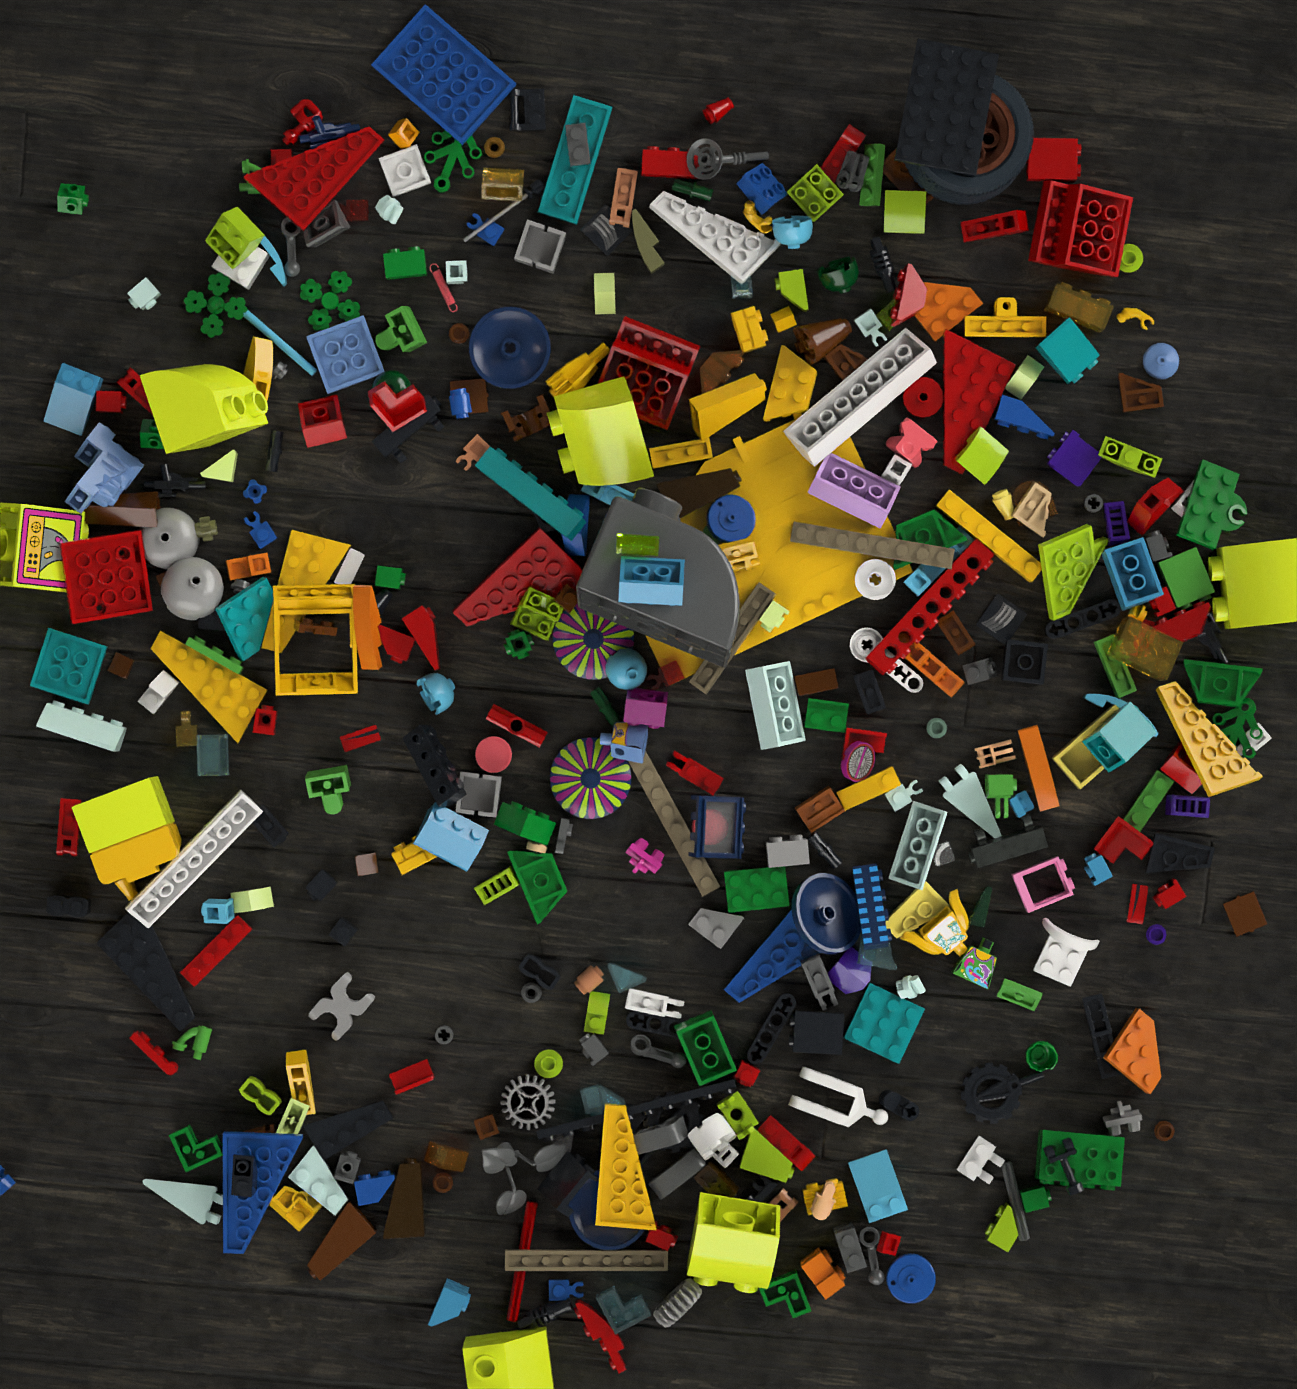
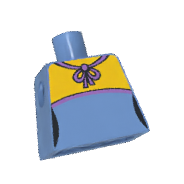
(626, 741)

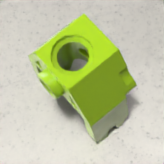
(747, 1121)

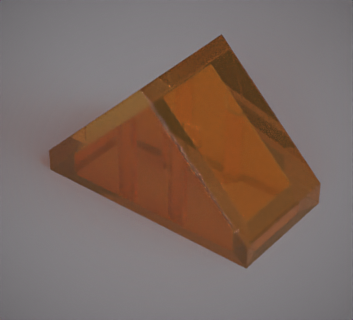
(446, 1157)

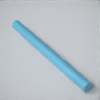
(280, 343)

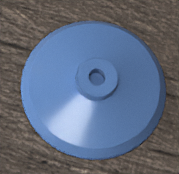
(1160, 361)

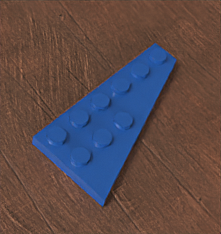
(771, 961)

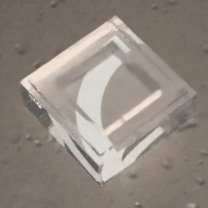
(943, 854)

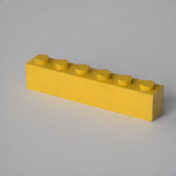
(989, 535)

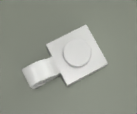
(1256, 744)

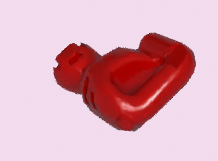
(306, 123)

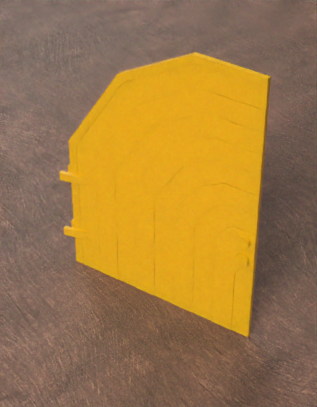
(803, 576)

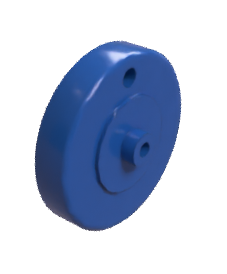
(730, 518)
(910, 1278)

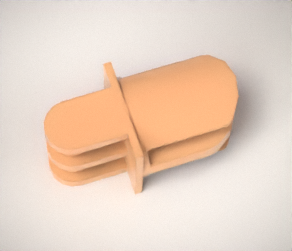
(981, 757)
(823, 1201)

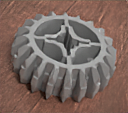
(521, 1093)
(677, 1302)

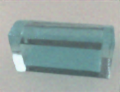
(212, 755)

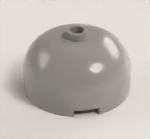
(181, 542)
(190, 599)

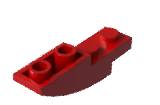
(598, 1326)

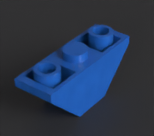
(578, 545)

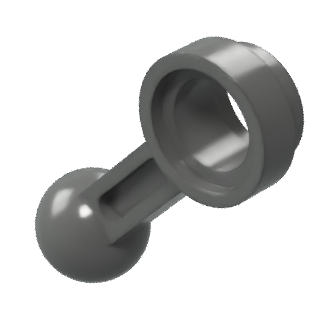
(291, 268)
(677, 1059)
(875, 1276)

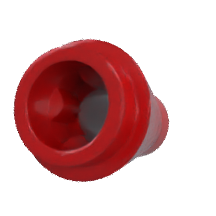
(715, 111)

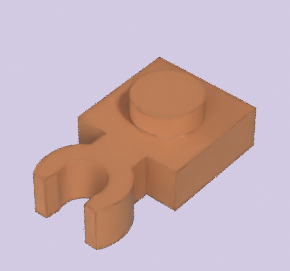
(475, 450)

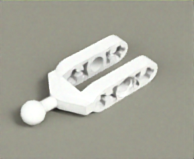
(858, 1107)

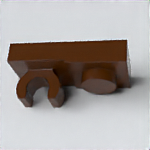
(955, 633)

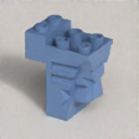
(109, 470)

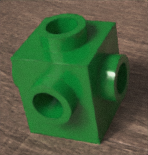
(72, 198)
(150, 435)
(513, 637)

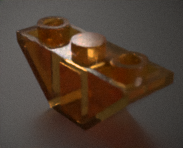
(717, 368)

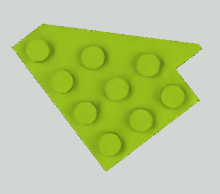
(1067, 567)

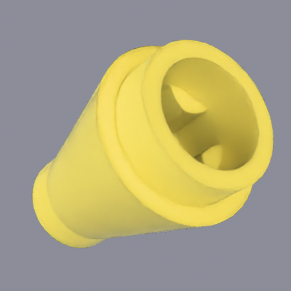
(1004, 503)

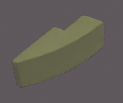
(646, 242)

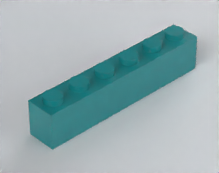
(530, 493)

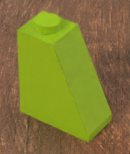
(765, 1158)

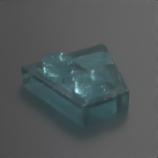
(876, 957)

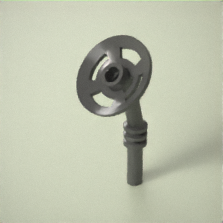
(714, 161)

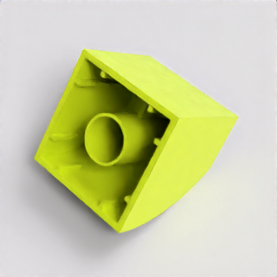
(202, 405)
(601, 434)
(1255, 583)
(734, 1242)

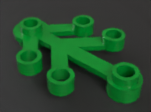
(455, 151)
(1236, 730)

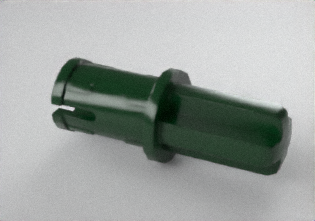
(692, 189)
(605, 706)

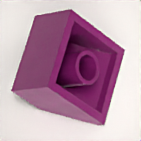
(645, 707)

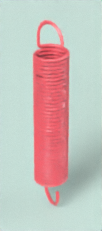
(443, 287)

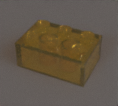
(1079, 307)
(1145, 648)

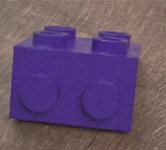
(1073, 458)

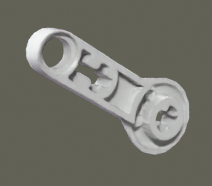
(875, 637)

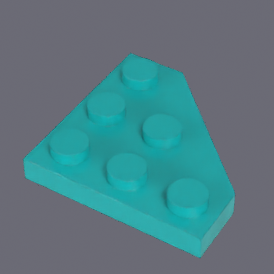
(246, 617)

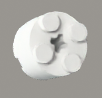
(712, 1136)

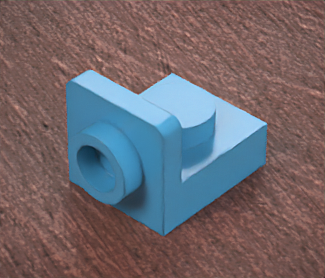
(1021, 803)

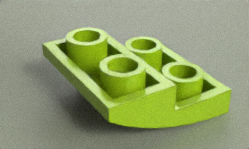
(815, 193)
(904, 211)
(982, 455)
(537, 614)

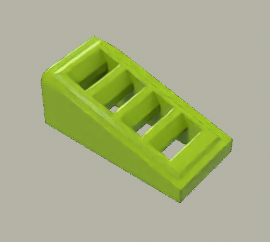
(512, 877)

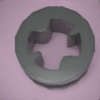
(1097, 499)
(448, 1030)

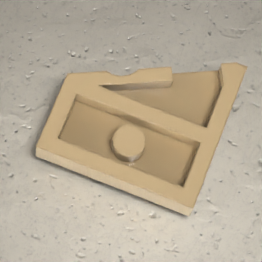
(1033, 508)

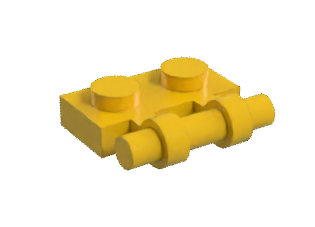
(741, 550)

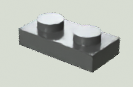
(577, 144)

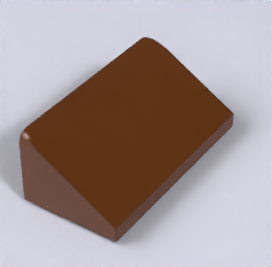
(816, 682)

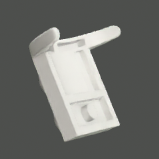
(1062, 954)

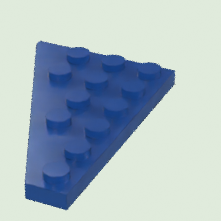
(272, 1156)

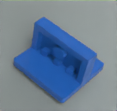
(762, 188)

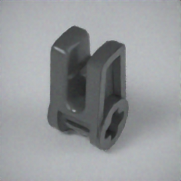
(853, 170)

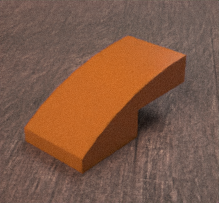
(248, 566)

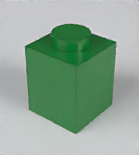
(390, 577)
(1035, 1198)

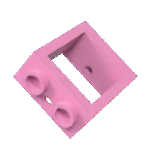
(1023, 891)

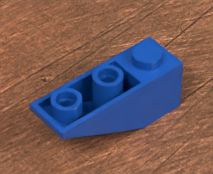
(1017, 413)

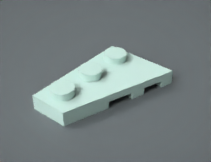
(317, 1180)

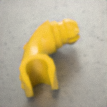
(761, 224)
(1129, 313)

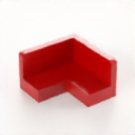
(397, 408)
(873, 738)
(1122, 836)

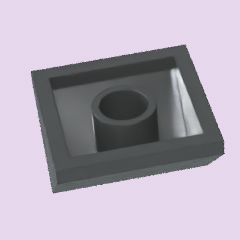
(326, 225)

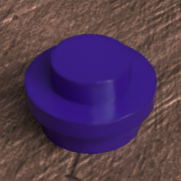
(1156, 934)

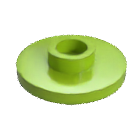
(1131, 258)
(548, 1063)

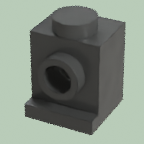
(1157, 546)
(593, 1048)
(344, 1175)

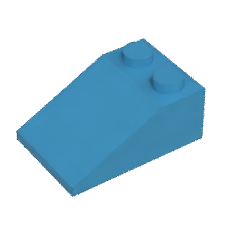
(72, 399)

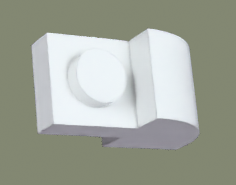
(896, 469)

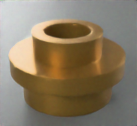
(494, 140)

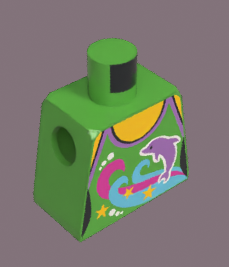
(977, 964)

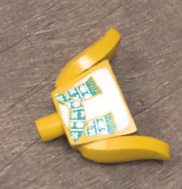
(944, 931)

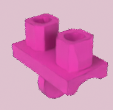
(642, 860)

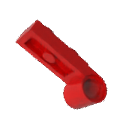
(849, 140)
(786, 1143)

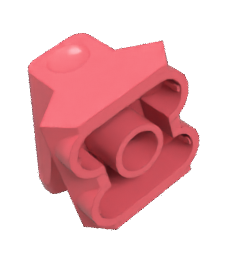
(911, 442)

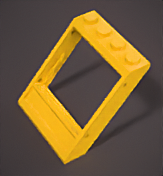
(314, 600)

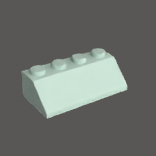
(775, 705)
(81, 726)
(917, 845)

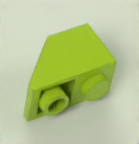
(1003, 1230)

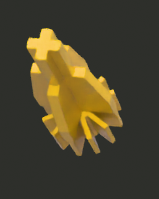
(577, 372)

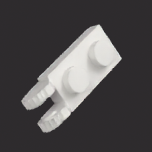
(651, 1003)

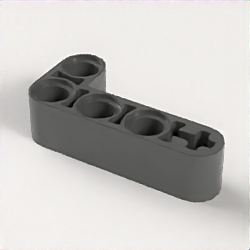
(661, 1136)

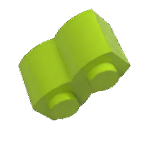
(265, 1099)

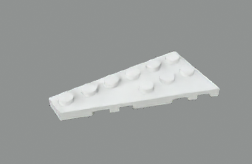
(721, 239)

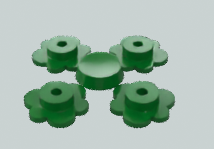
(329, 300)
(215, 305)

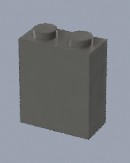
(849, 1247)

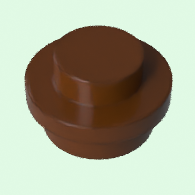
(459, 333)
(1164, 1130)
(442, 1182)

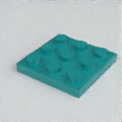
(68, 666)
(884, 1023)

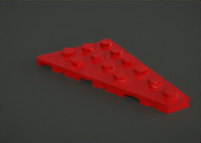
(310, 180)
(971, 392)
(534, 564)

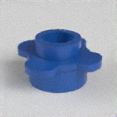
(253, 485)

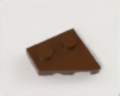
(844, 361)

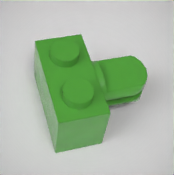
(402, 331)
(329, 785)
(998, 787)

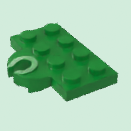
(1211, 506)

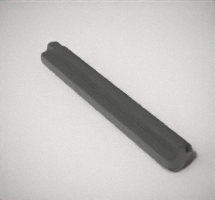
(1015, 1201)

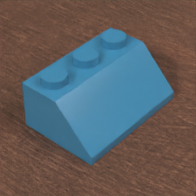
(1132, 573)
(651, 580)
(450, 836)
(450, 1303)

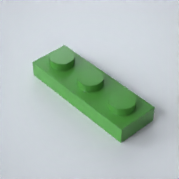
(872, 183)
(215, 654)
(1116, 671)
(1148, 800)

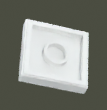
(405, 170)

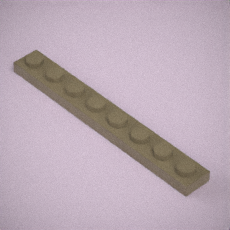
(872, 545)
(674, 824)
(586, 1260)

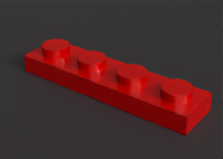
(216, 950)

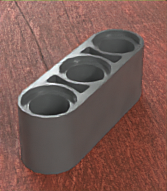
(677, 1173)

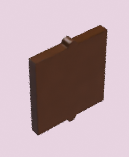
(477, 393)
(1244, 913)

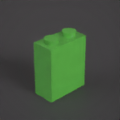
(1186, 578)

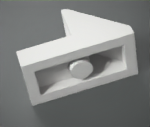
(158, 691)

